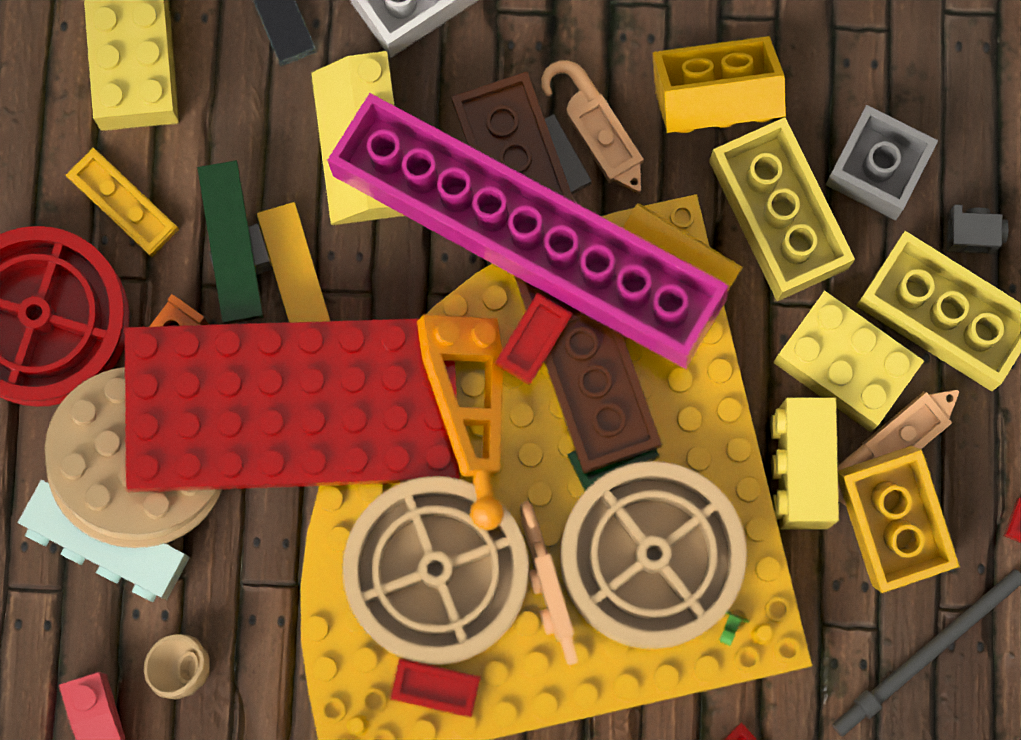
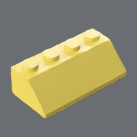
(338, 96)

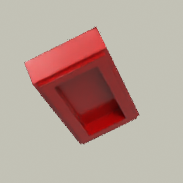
(533, 339)
(435, 688)

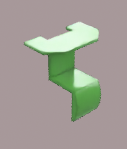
(730, 628)

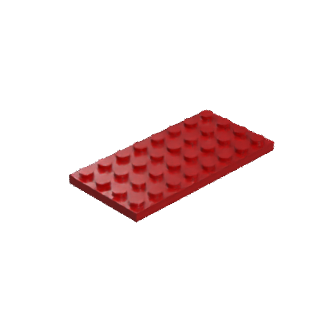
(281, 406)

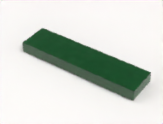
(230, 242)

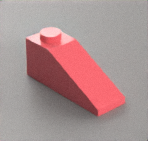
(92, 708)

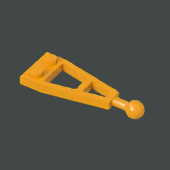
(468, 340)

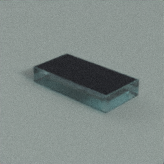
(285, 29)

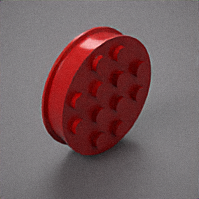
(57, 315)

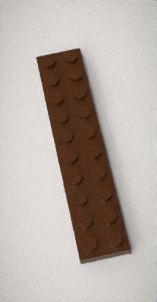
(589, 360)

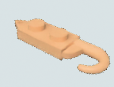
(598, 127)
(912, 426)
(545, 581)

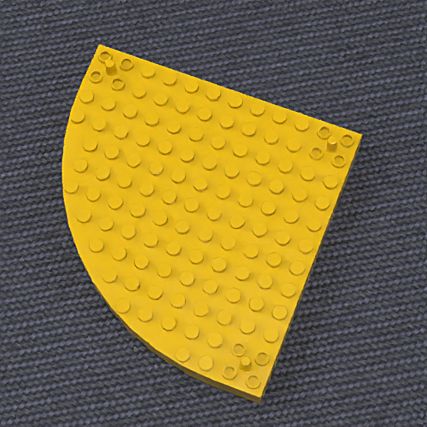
(525, 674)

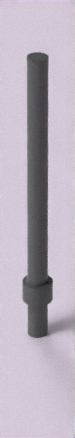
(870, 702)

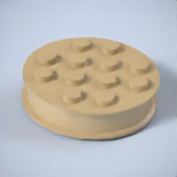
(89, 472)
(653, 555)
(429, 576)

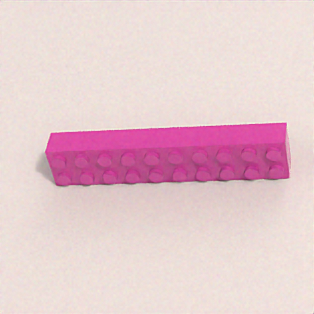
(528, 230)

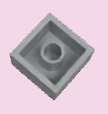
(881, 162)

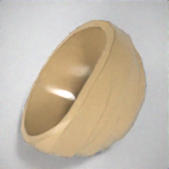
(176, 666)

